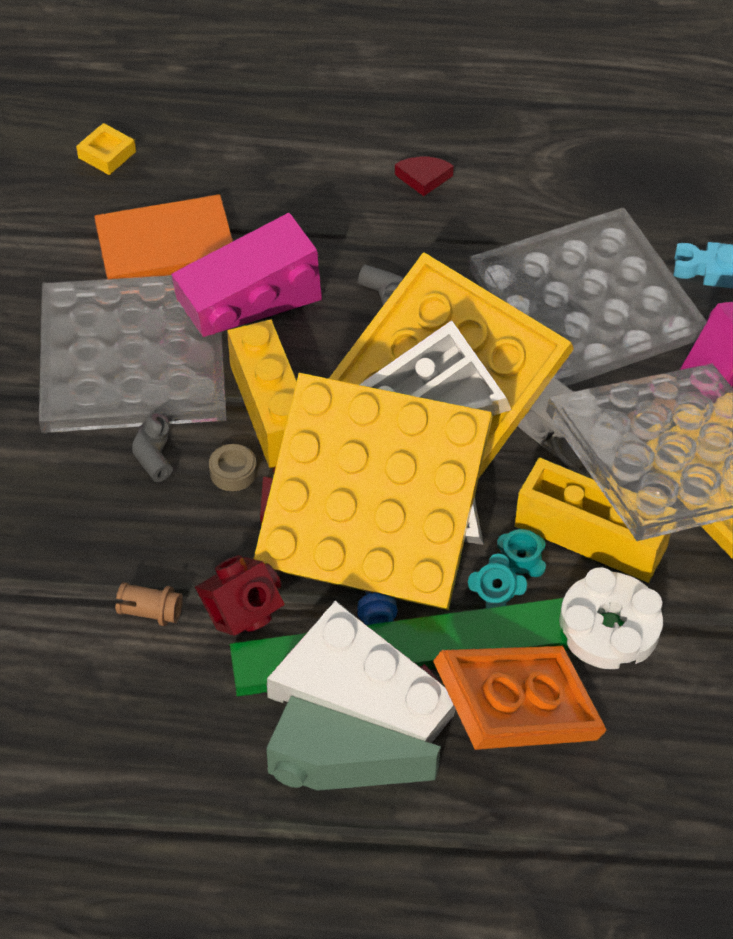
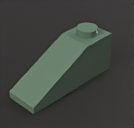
(341, 751)

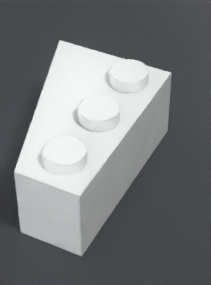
(442, 371)
(362, 676)

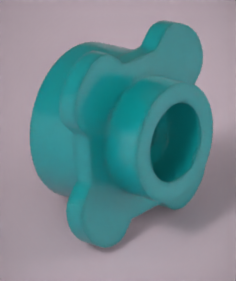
(526, 543)
(497, 569)

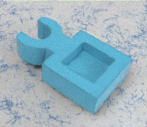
(713, 264)

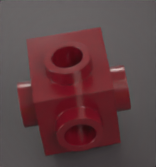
(241, 595)

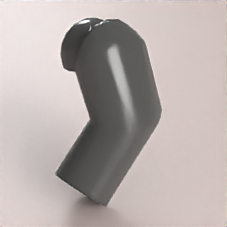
(379, 280)
(149, 446)

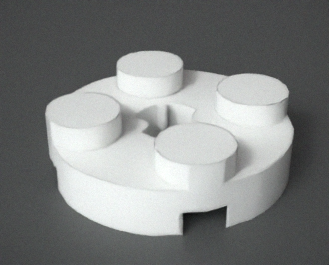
(614, 593)

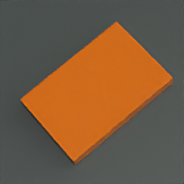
(161, 237)
(518, 696)

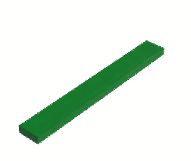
(423, 638)

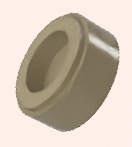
(232, 467)

